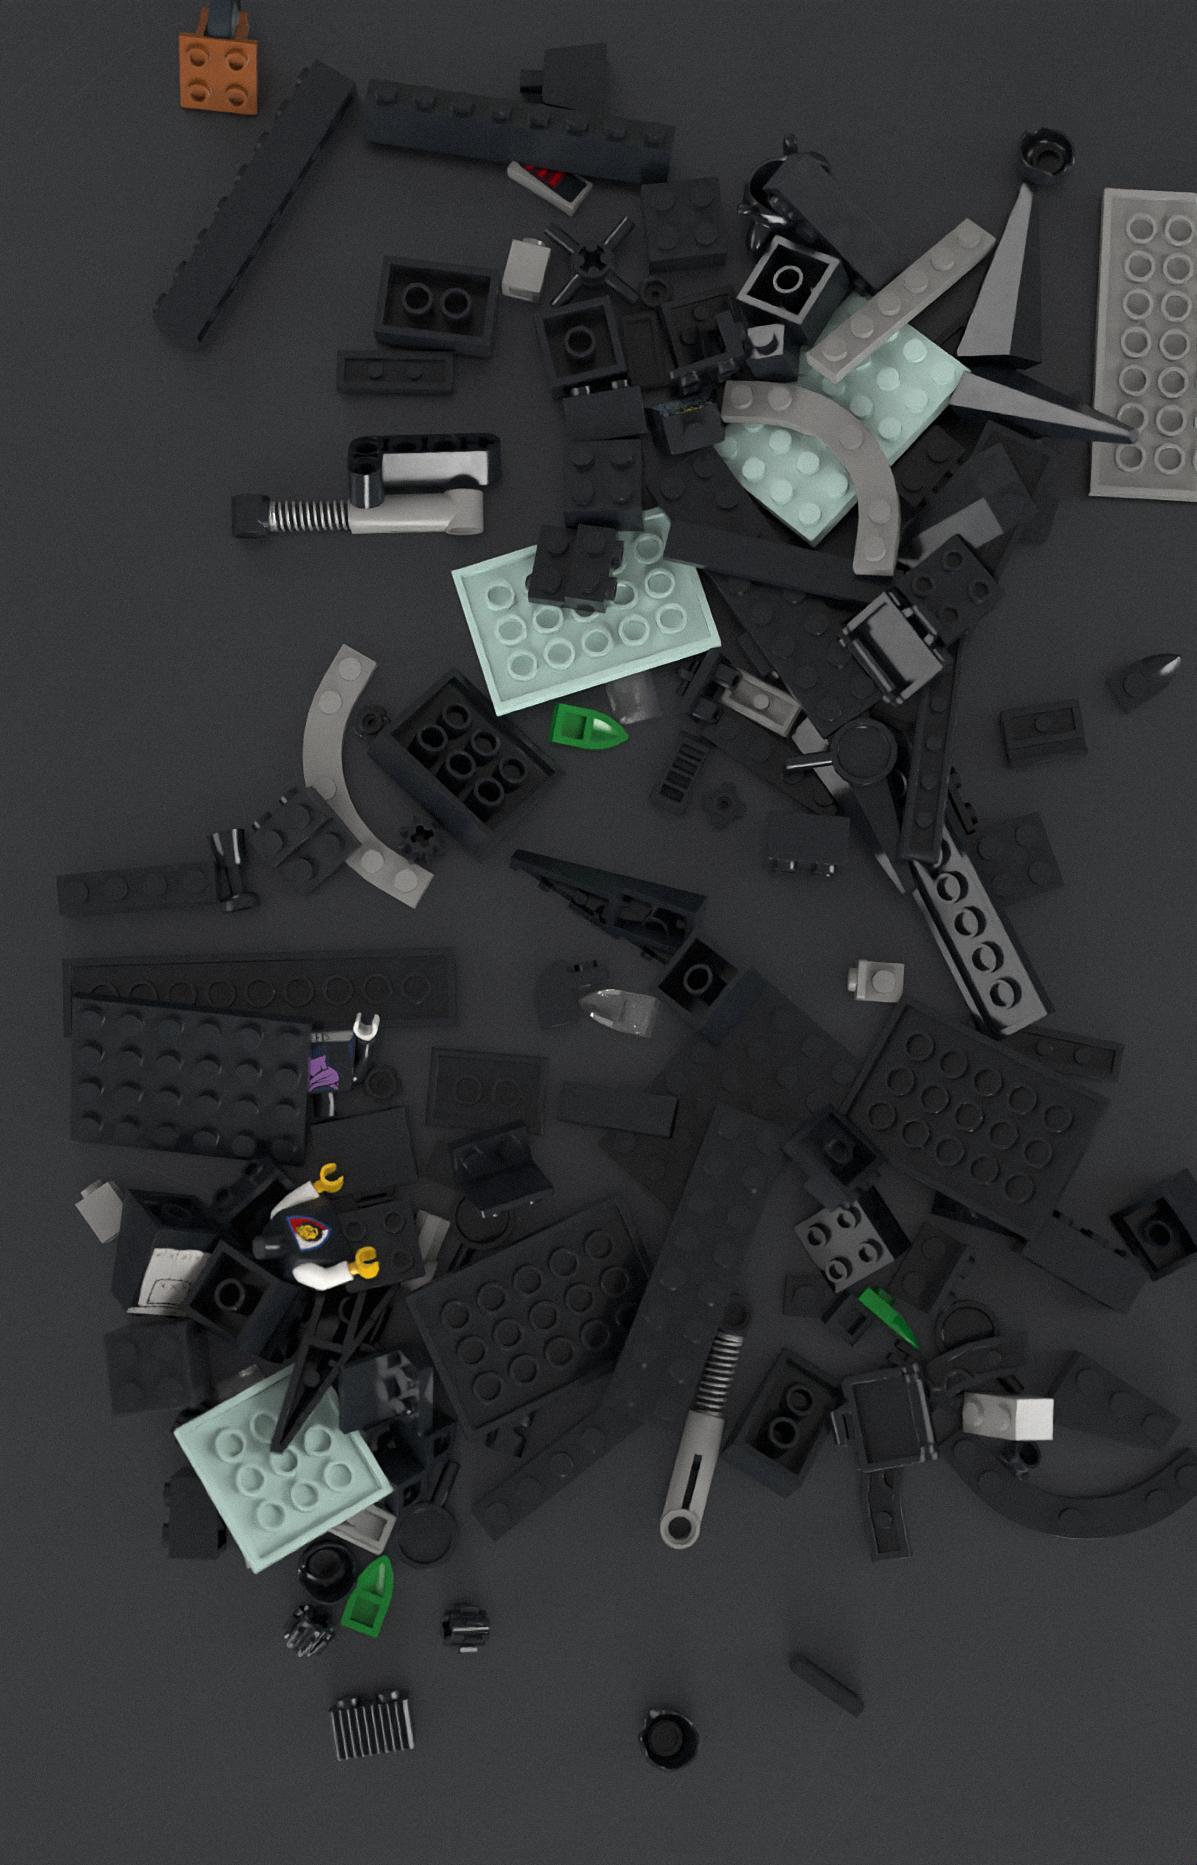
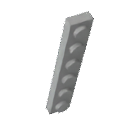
(901, 301)

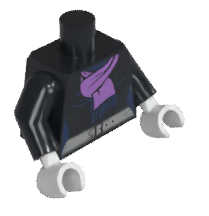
(340, 1062)

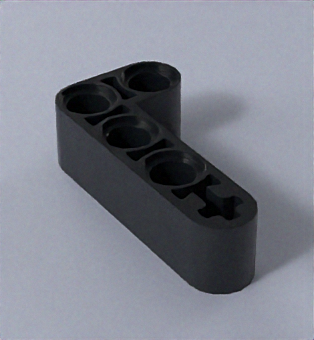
(418, 462)

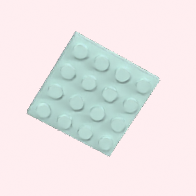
(277, 1499)

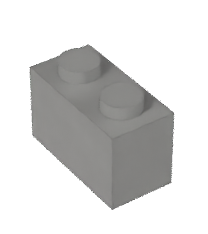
(1008, 1415)

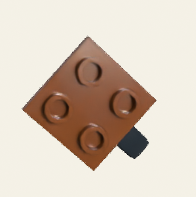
(220, 61)

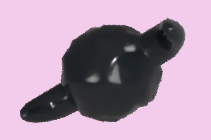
(756, 202)

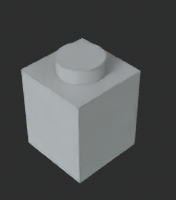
(526, 270)
(102, 1209)

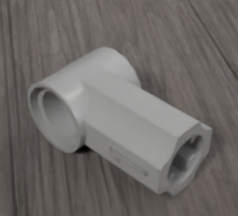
(431, 1235)

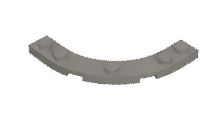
(848, 441)
(324, 770)

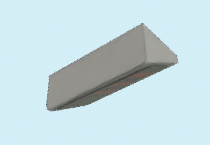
(557, 187)

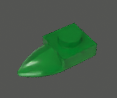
(584, 728)
(881, 1305)
(370, 1598)

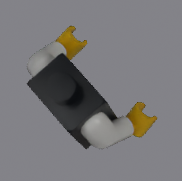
(309, 1241)

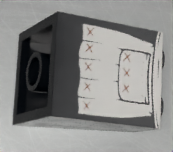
(161, 1251)

